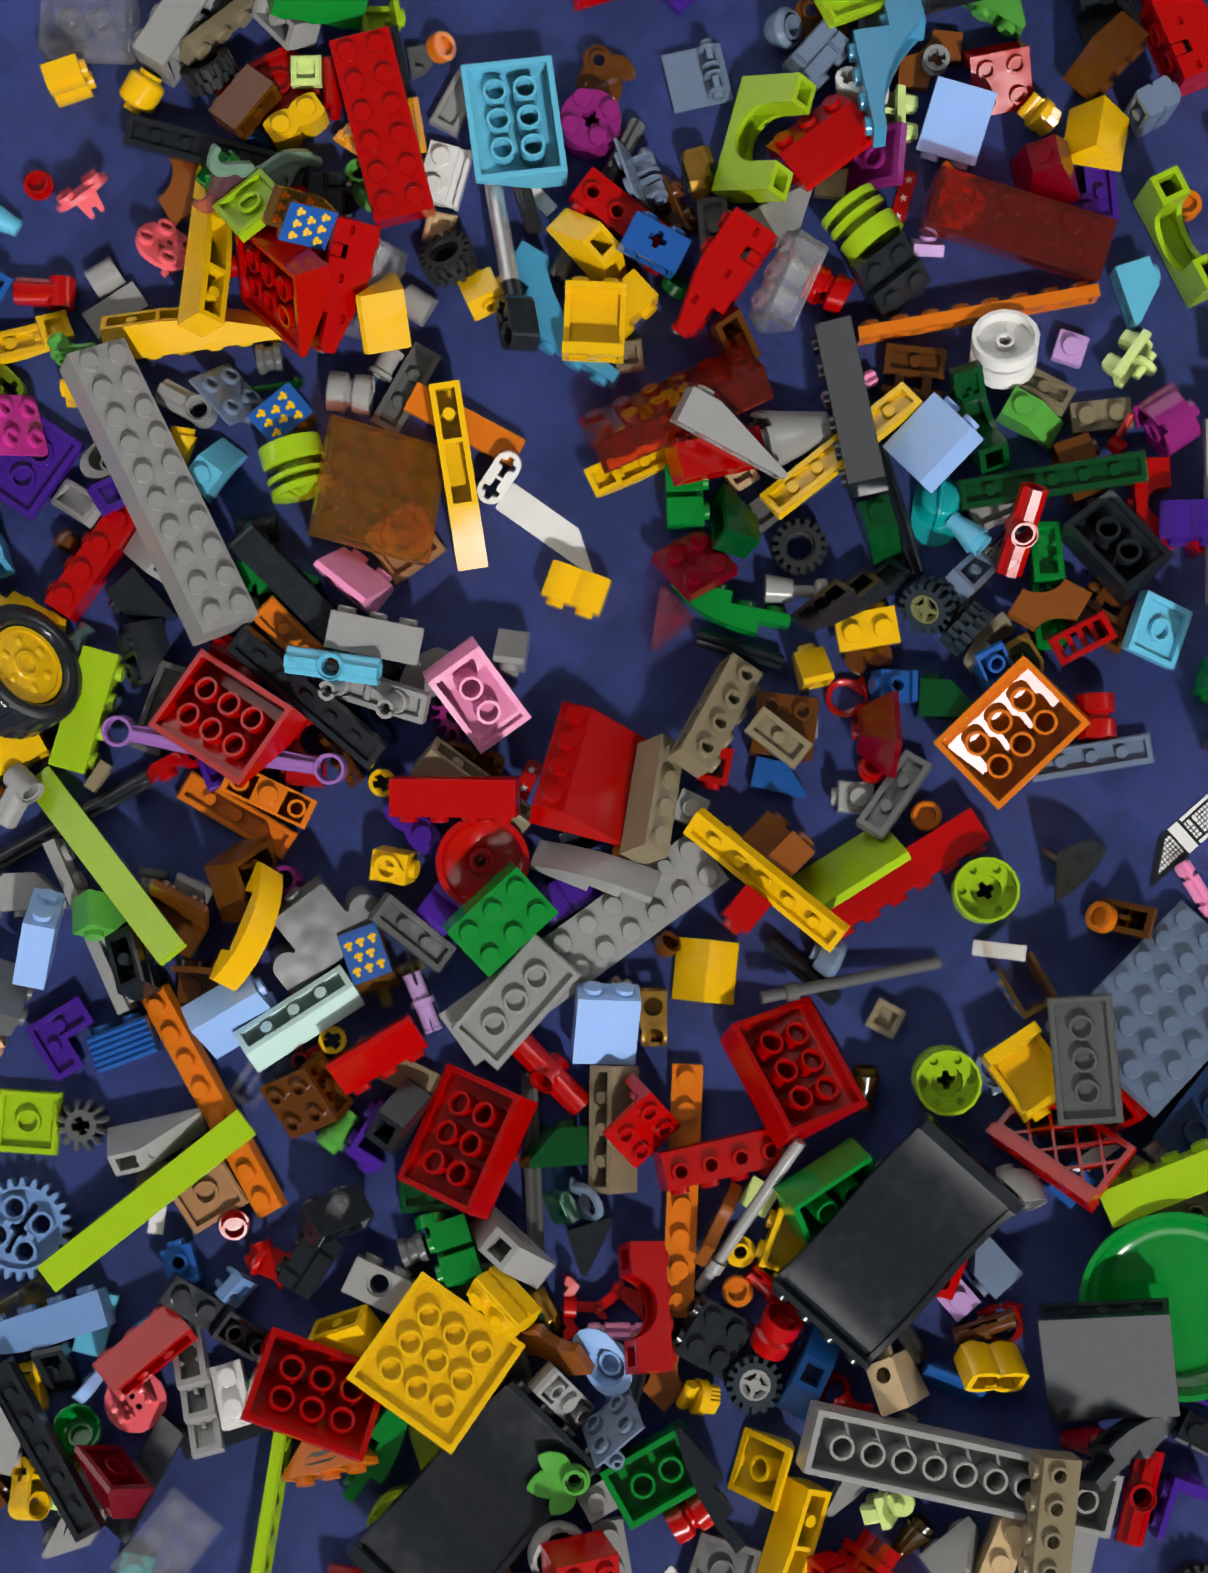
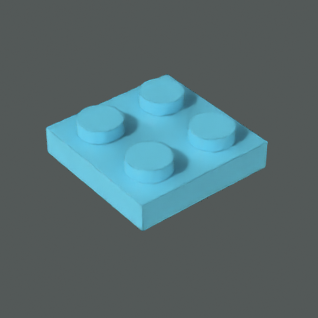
(1156, 629)

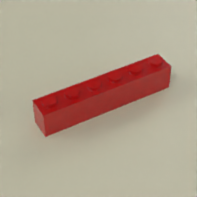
(929, 855)

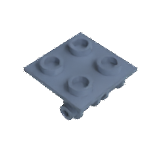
(697, 77)
(642, 176)
(227, 393)
(612, 1429)

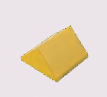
(1097, 134)
(383, 316)
(705, 971)
(761, 1467)

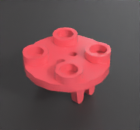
(83, 195)
(162, 245)
(128, 1416)

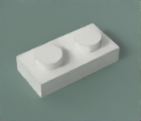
(230, 1393)

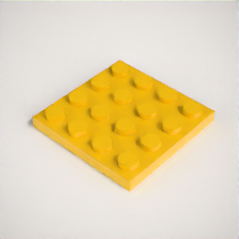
(435, 1363)

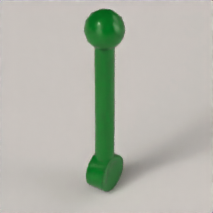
(296, 382)

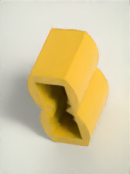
(68, 79)
(301, 121)
(576, 589)
(990, 1366)

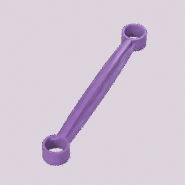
(284, 761)

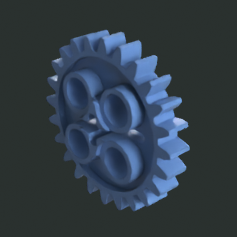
(43, 1242)

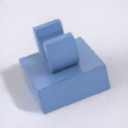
(235, 1288)

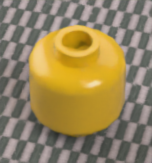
(141, 91)

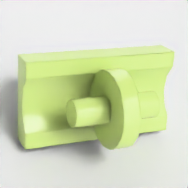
(899, 106)
(1135, 362)
(885, 1508)

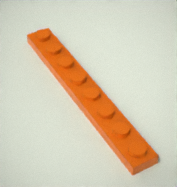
(965, 315)
(212, 1098)
(683, 1208)

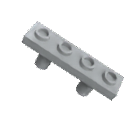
(387, 698)

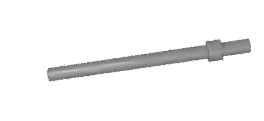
(717, 1261)

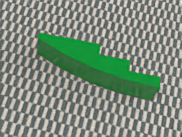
(1046, 574)

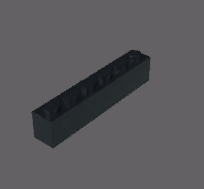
(850, 407)

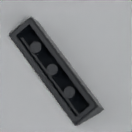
(154, 1464)

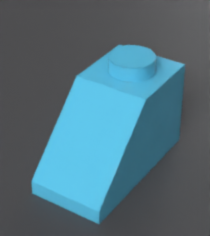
(1135, 288)
(215, 468)

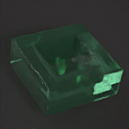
(561, 1206)

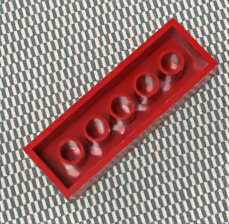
(382, 127)

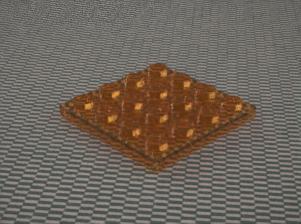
(377, 491)

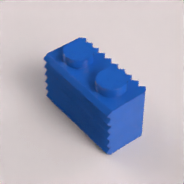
(123, 1043)

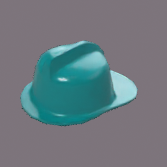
(932, 512)

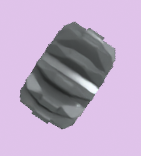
(78, 1135)

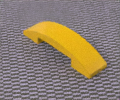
(31, 340)
(627, 475)
(254, 929)

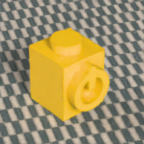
(481, 292)
(394, 865)

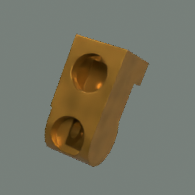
(653, 1016)

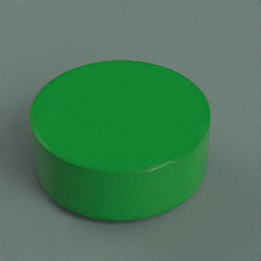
(675, 286)
(424, 1220)

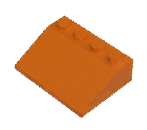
(1012, 732)

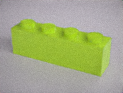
(80, 731)
(1157, 1185)

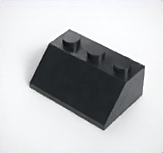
(1115, 546)

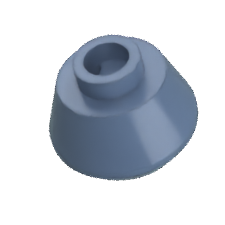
(784, 28)
(827, 963)

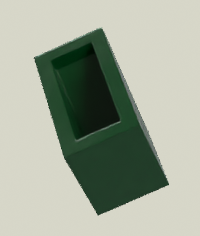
(733, 524)
(879, 529)
(940, 699)
(557, 1147)

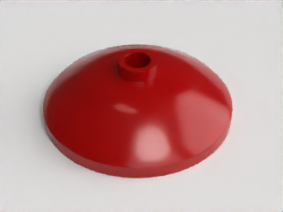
(463, 842)

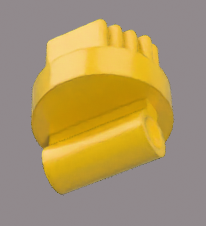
(1039, 114)
(699, 1397)

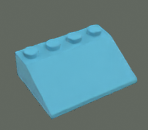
(515, 123)

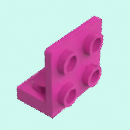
(21, 427)

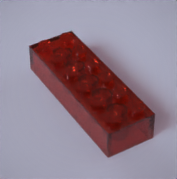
(1017, 225)
(641, 422)

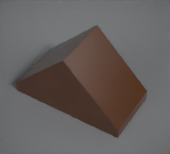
(733, 331)
(1133, 919)

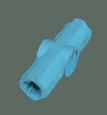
(351, 666)

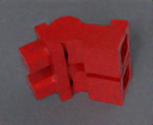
(855, 1557)

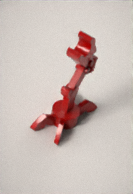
(571, 1305)

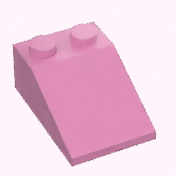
(355, 579)
(476, 695)

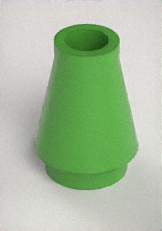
(336, 1134)

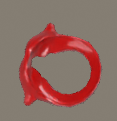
(856, 685)
(992, 1308)

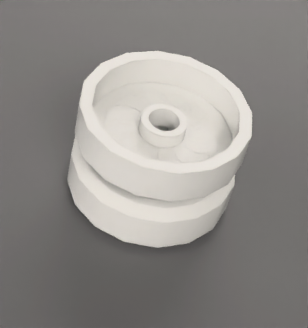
(1006, 347)

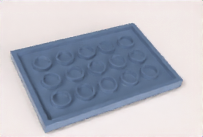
(1162, 1009)

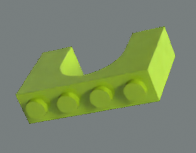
(757, 104)
(1161, 212)

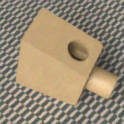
(896, 1381)

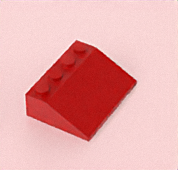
(283, 286)
(226, 719)
(586, 775)
(792, 1071)
(467, 1141)
(305, 1395)

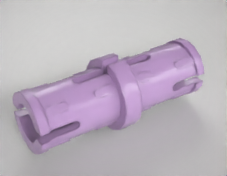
(422, 1002)

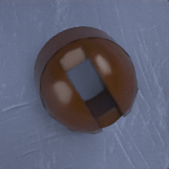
(66, 542)
(667, 944)

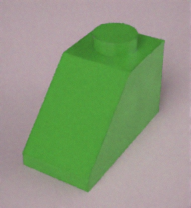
(1030, 418)
(94, 915)

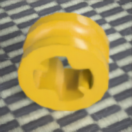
(372, 778)
(332, 1049)

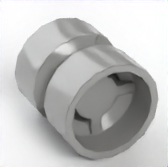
(348, 392)

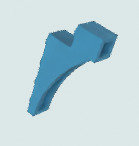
(878, 55)
(535, 282)

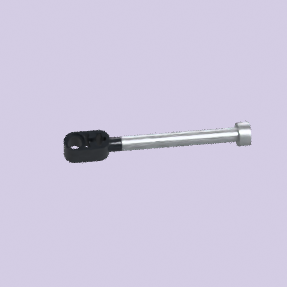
(514, 313)

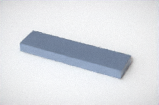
(1099, 757)

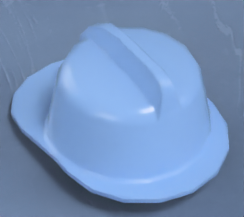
(609, 1361)

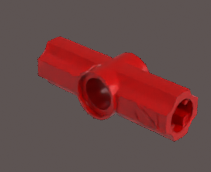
(1027, 513)
(551, 1075)
(1135, 1516)

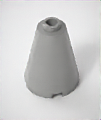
(791, 433)

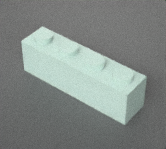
(298, 1018)

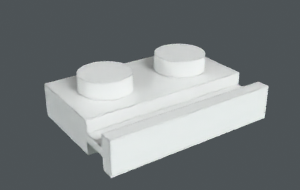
(447, 173)

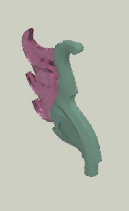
(227, 175)

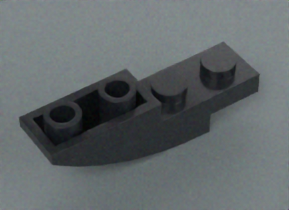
(206, 1310)
(1118, 1445)

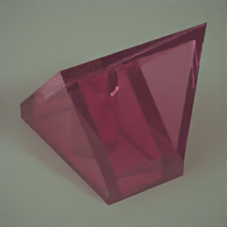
(670, 619)

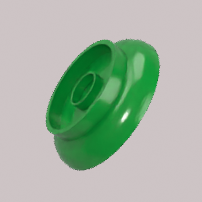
(1161, 1259)

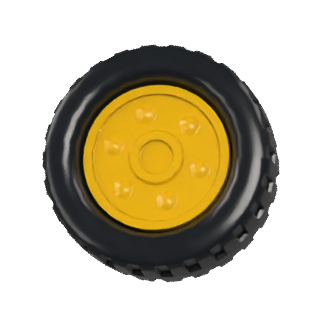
(36, 673)

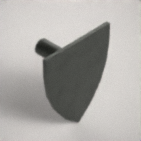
(1073, 865)

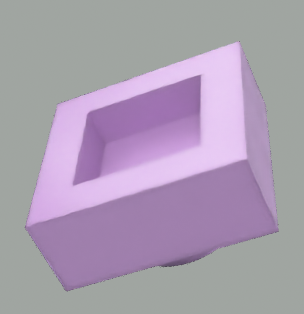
(927, 246)
(1069, 348)
(962, 1302)

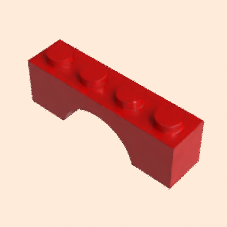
(645, 1267)

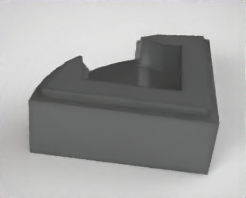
(419, 60)

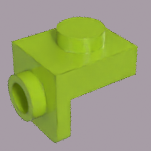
(383, 16)

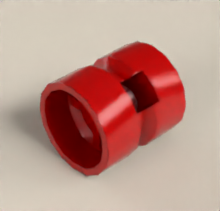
(830, 290)
(1098, 708)
(776, 1331)
(686, 1517)

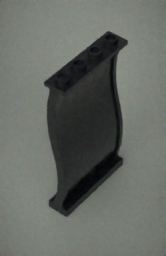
(896, 1242)
(473, 1505)

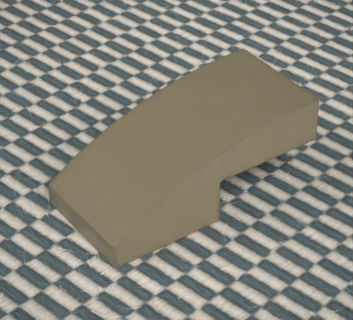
(994, 631)

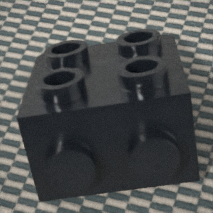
(1095, 14)

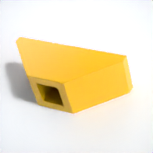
(588, 245)

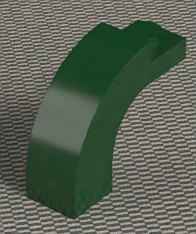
(970, 395)

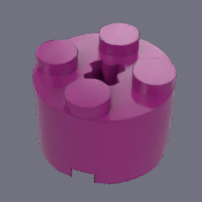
(589, 107)
(1167, 420)

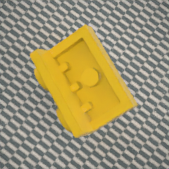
(868, 629)

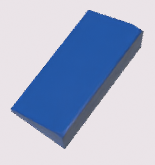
(947, 1381)

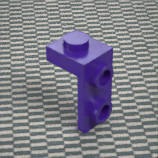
(365, 1159)
(1189, 1484)

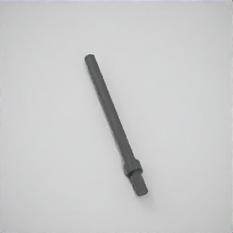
(792, 991)

